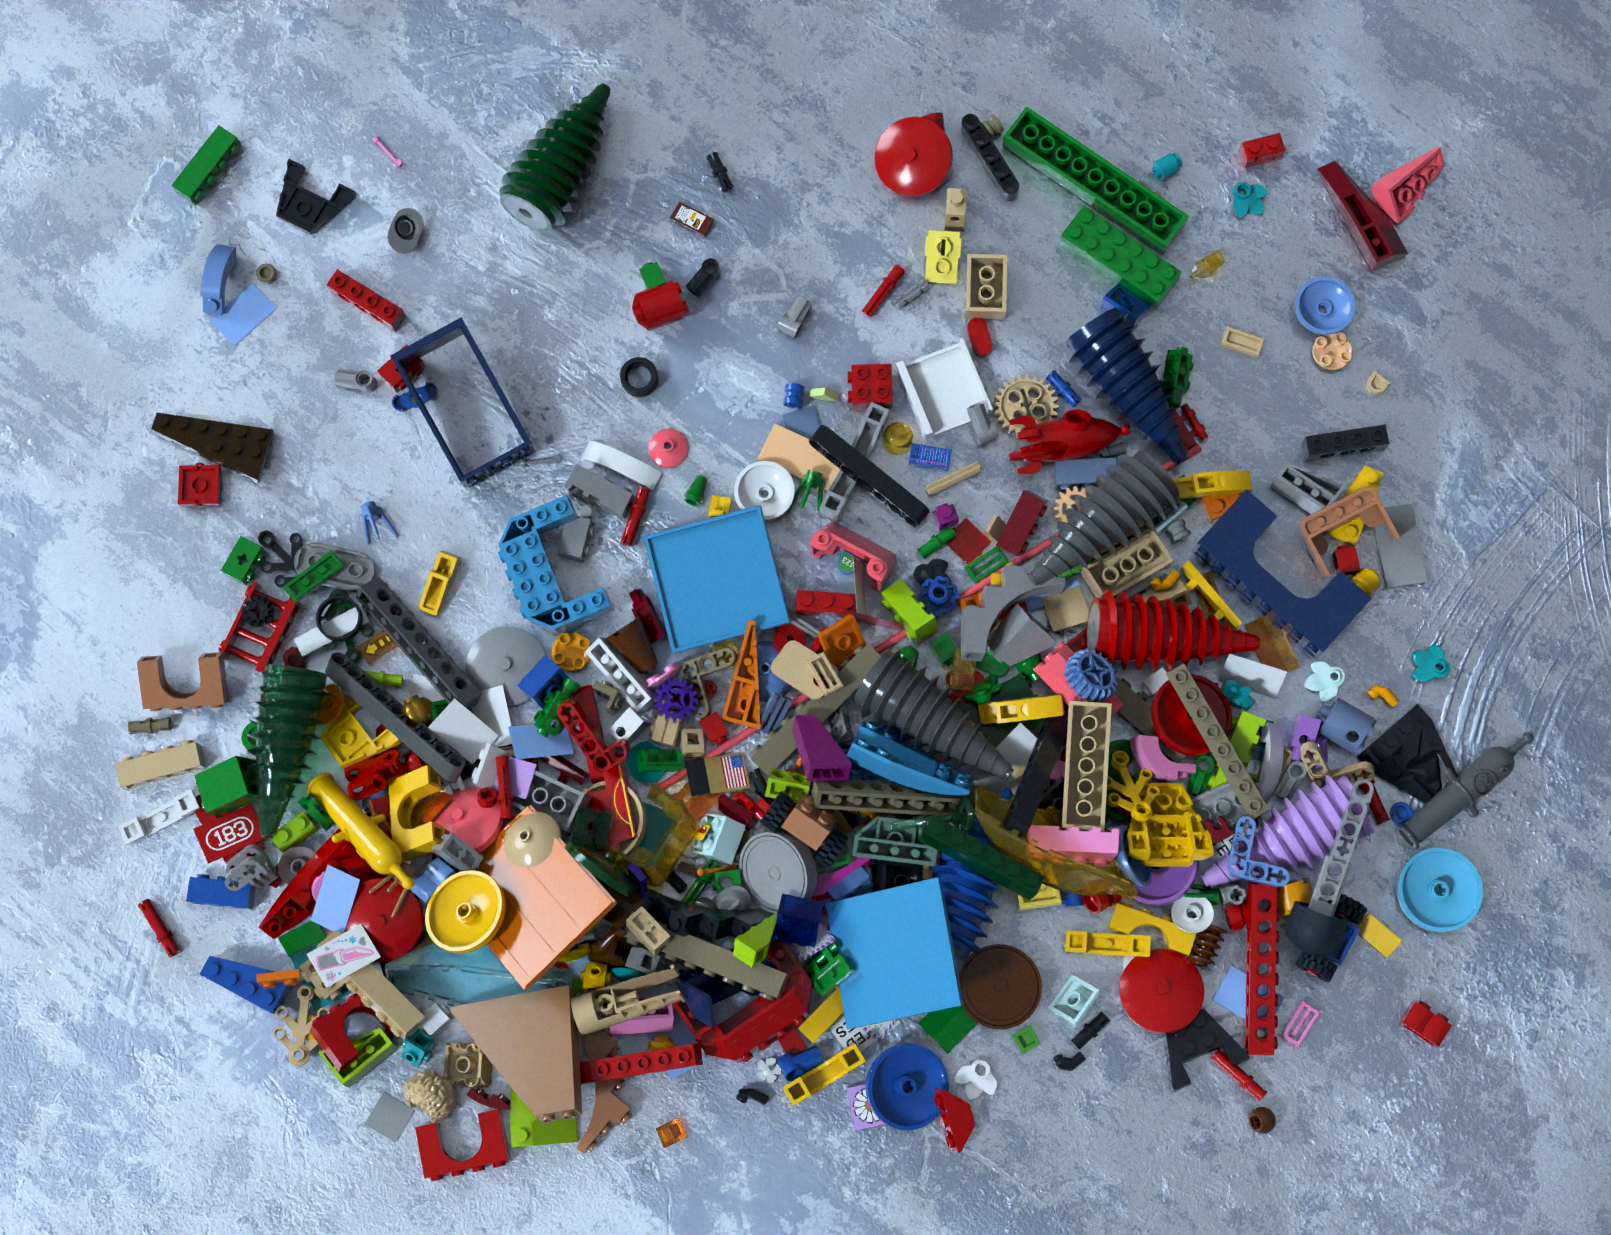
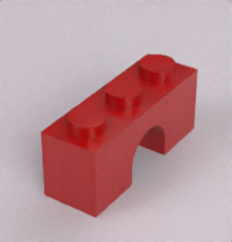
(817, 602)

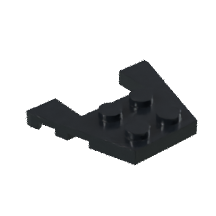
(304, 208)
(1197, 1040)

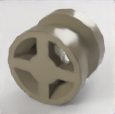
(993, 126)

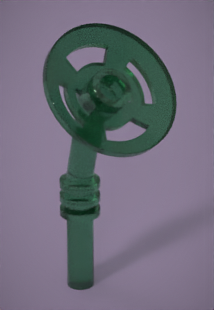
(957, 818)

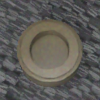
(266, 273)

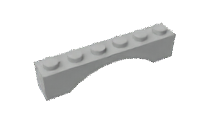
(864, 442)

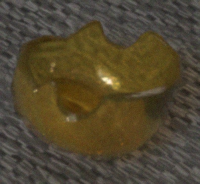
(897, 438)

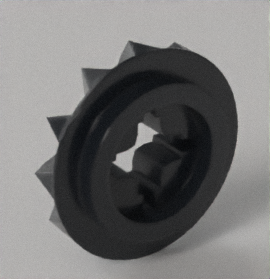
(265, 617)

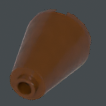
(635, 646)

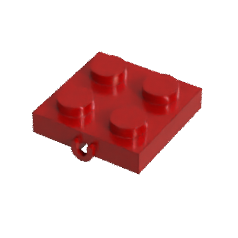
(199, 485)

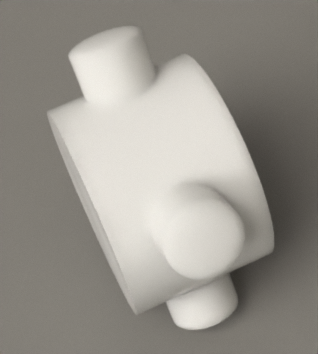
(586, 511)

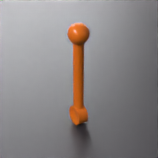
(700, 872)

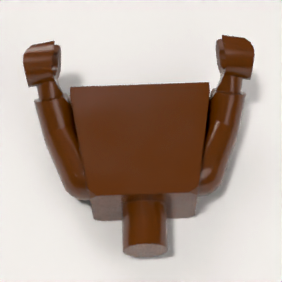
(611, 948)

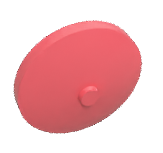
(469, 821)

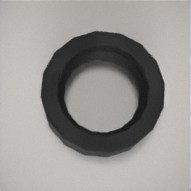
(636, 362)

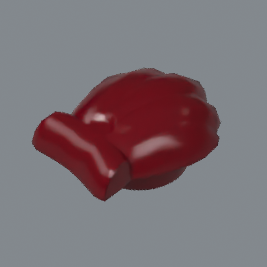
(294, 658)

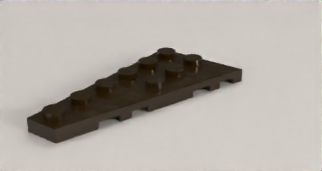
(224, 443)

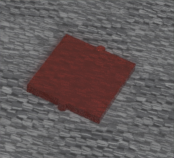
(969, 542)

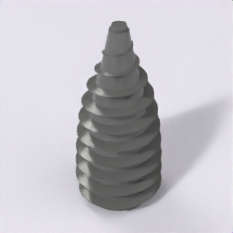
(1109, 514)
(925, 713)

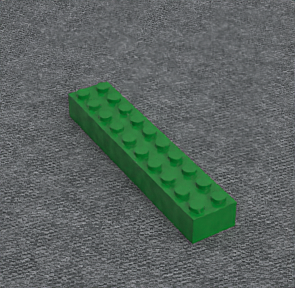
(1095, 180)

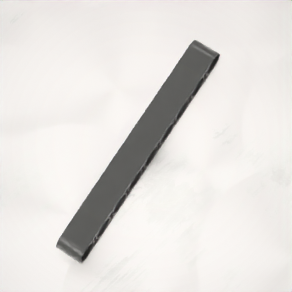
(386, 711)

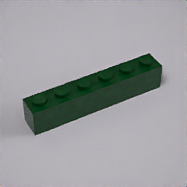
(981, 857)

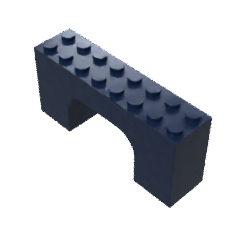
(1307, 621)

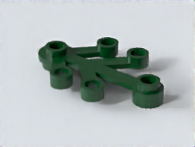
(341, 607)

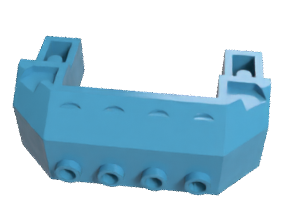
(534, 577)

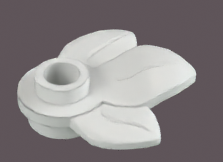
(975, 1082)

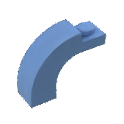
(215, 274)

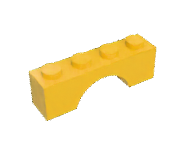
(1126, 919)
(824, 1074)

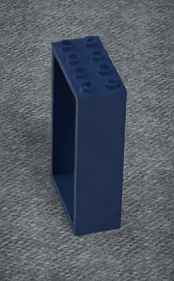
(431, 343)

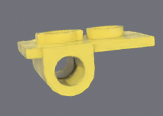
(942, 255)

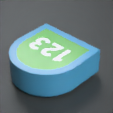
(845, 563)

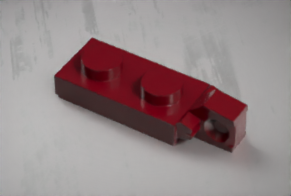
(644, 608)

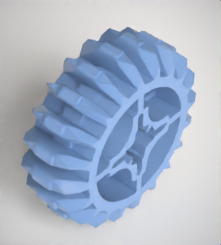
(1091, 676)

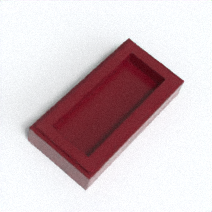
(735, 811)

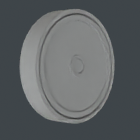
(777, 865)

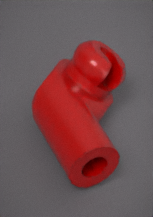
(749, 803)

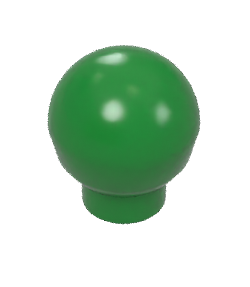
(1026, 666)

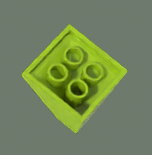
(530, 1131)

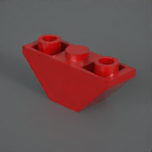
(955, 1118)

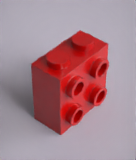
(870, 385)

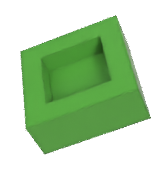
(1026, 1039)

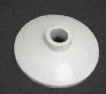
(1199, 907)

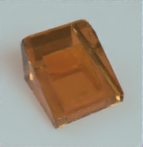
(671, 1132)

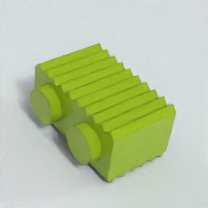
(295, 832)

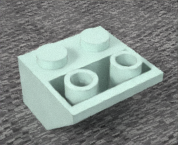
(720, 840)

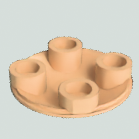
(1332, 351)

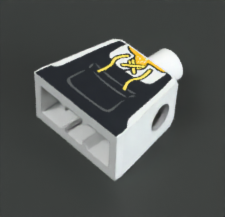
(634, 724)

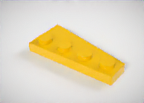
(1351, 531)

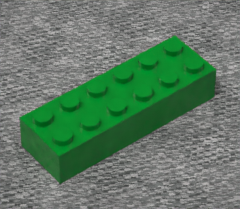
(1120, 257)

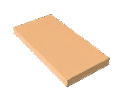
(796, 455)

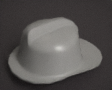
(405, 230)
(733, 899)

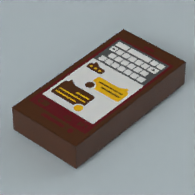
(691, 219)

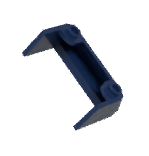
(703, 991)

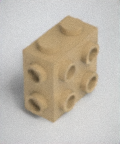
(311, 975)

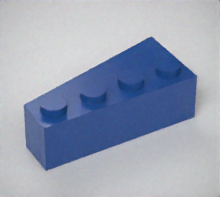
(242, 981)

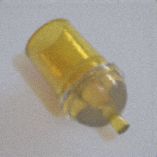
(1207, 265)

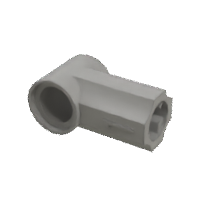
(793, 321)
(354, 380)
(984, 429)
(1289, 782)
(1231, 894)

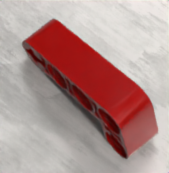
(591, 733)

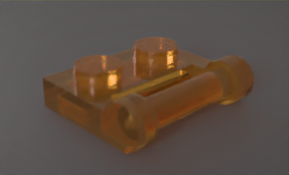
(699, 804)

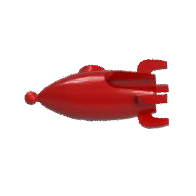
(1063, 438)

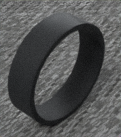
(330, 600)

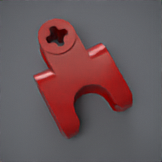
(373, 774)

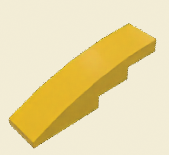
(823, 1016)

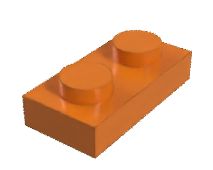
(288, 977)

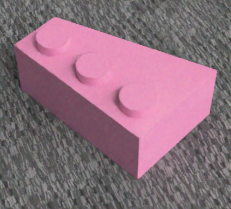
(655, 1021)

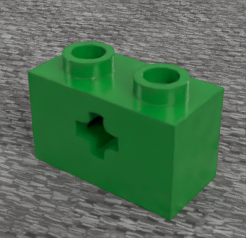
(243, 550)

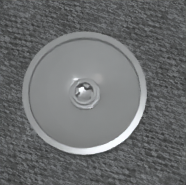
(504, 659)

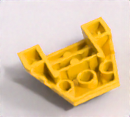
(1172, 833)

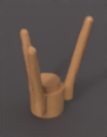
(409, 872)

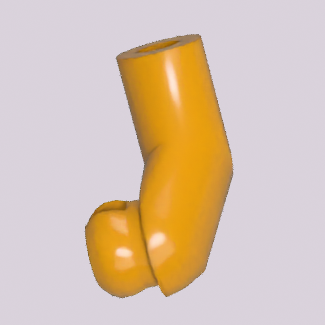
(1384, 692)

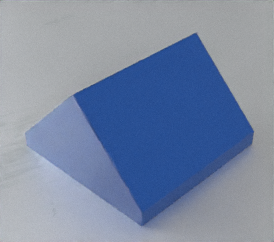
(1125, 303)

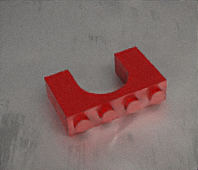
(330, 1034)
(492, 1150)

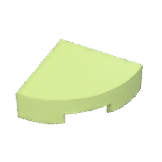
(824, 394)

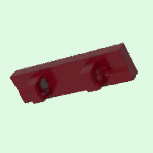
(567, 769)

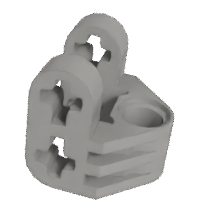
(254, 870)

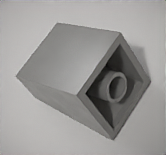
(1018, 637)

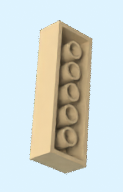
(1086, 765)

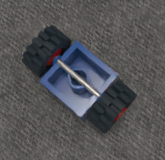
(1325, 965)

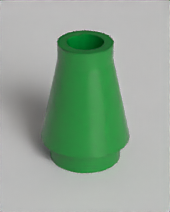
(696, 491)

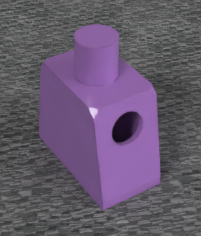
(1304, 726)

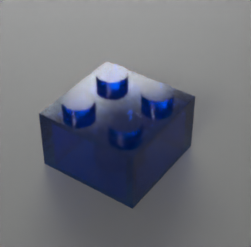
(798, 920)

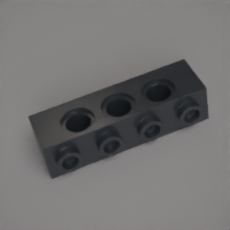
(1345, 443)

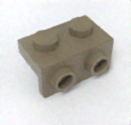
(606, 690)

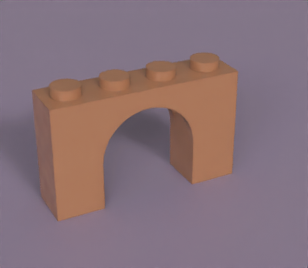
(158, 694)

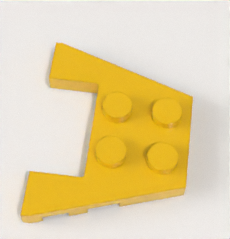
(350, 741)

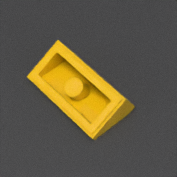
(1378, 935)

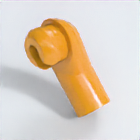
(1166, 583)

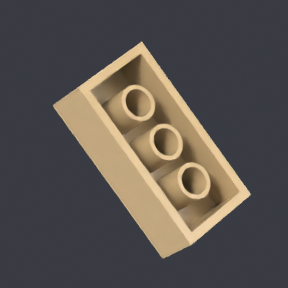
(1129, 566)

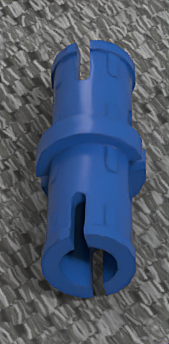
(1063, 388)

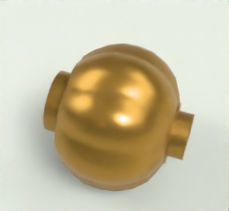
(418, 710)

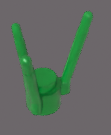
(810, 480)
(1209, 893)

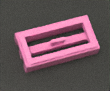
(1290, 1039)

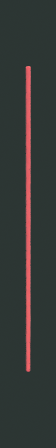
(889, 642)

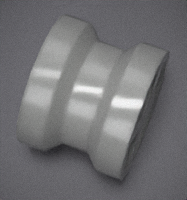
(1178, 531)

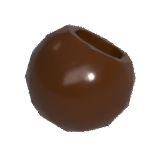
(1262, 1120)

